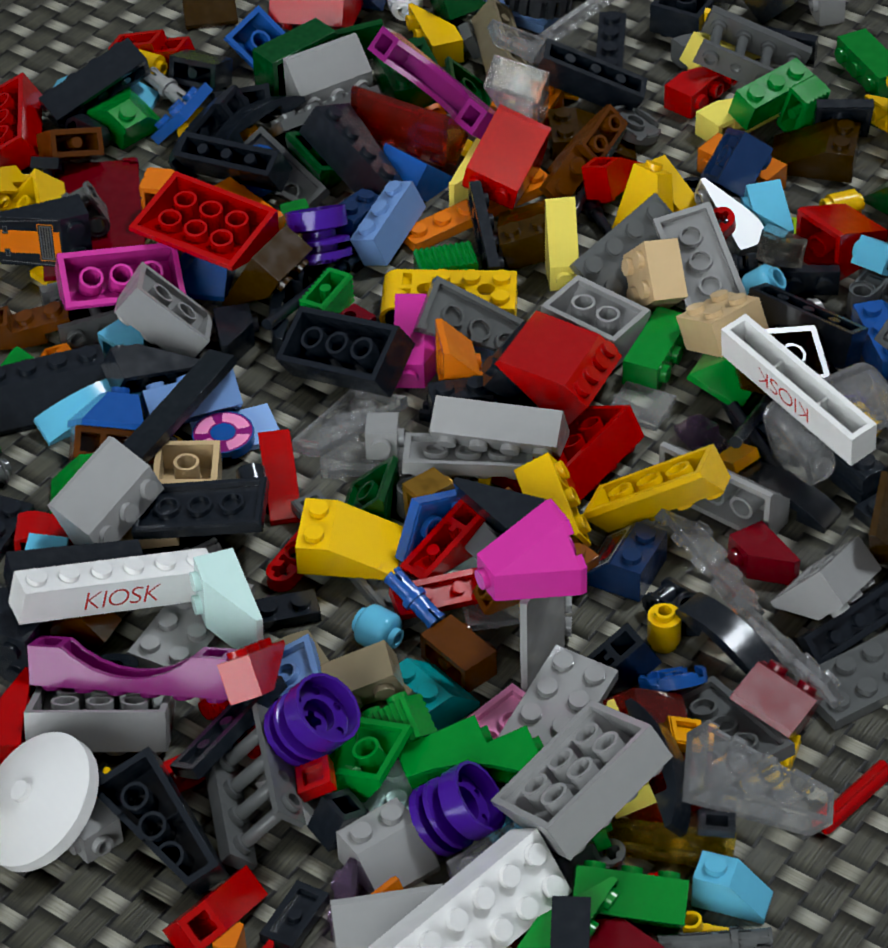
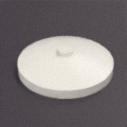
(44, 799)

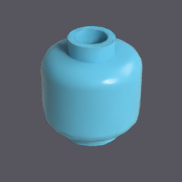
(764, 274)
(377, 624)

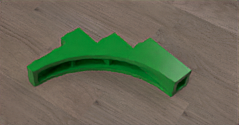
(467, 741)

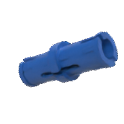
(413, 597)

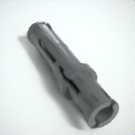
(720, 939)

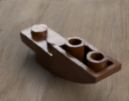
(591, 141)
(31, 326)

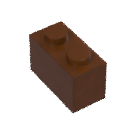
(71, 143)
(459, 652)

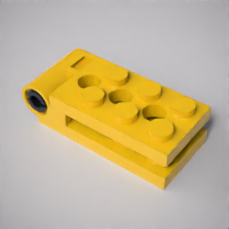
(491, 285)

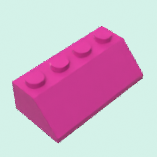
(100, 275)

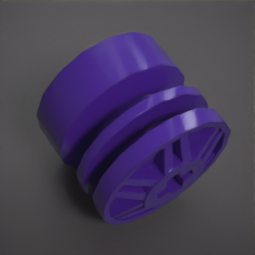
(318, 230)
(312, 719)
(456, 808)

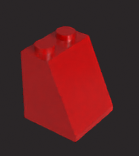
(508, 156)
(832, 234)

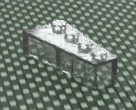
(518, 87)
(737, 779)

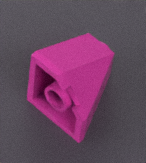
(422, 361)
(533, 559)

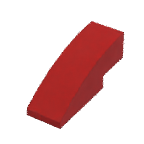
(157, 42)
(279, 464)

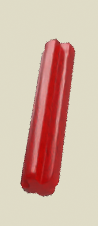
(858, 793)

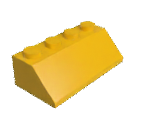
(664, 485)

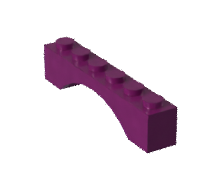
(417, 67)
(65, 663)

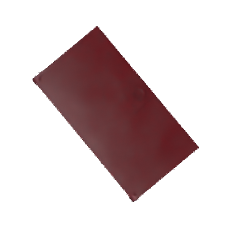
(118, 188)

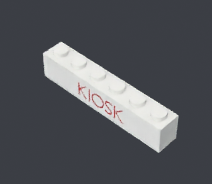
(799, 389)
(102, 586)

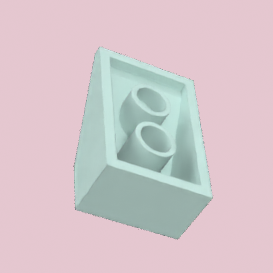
(225, 599)

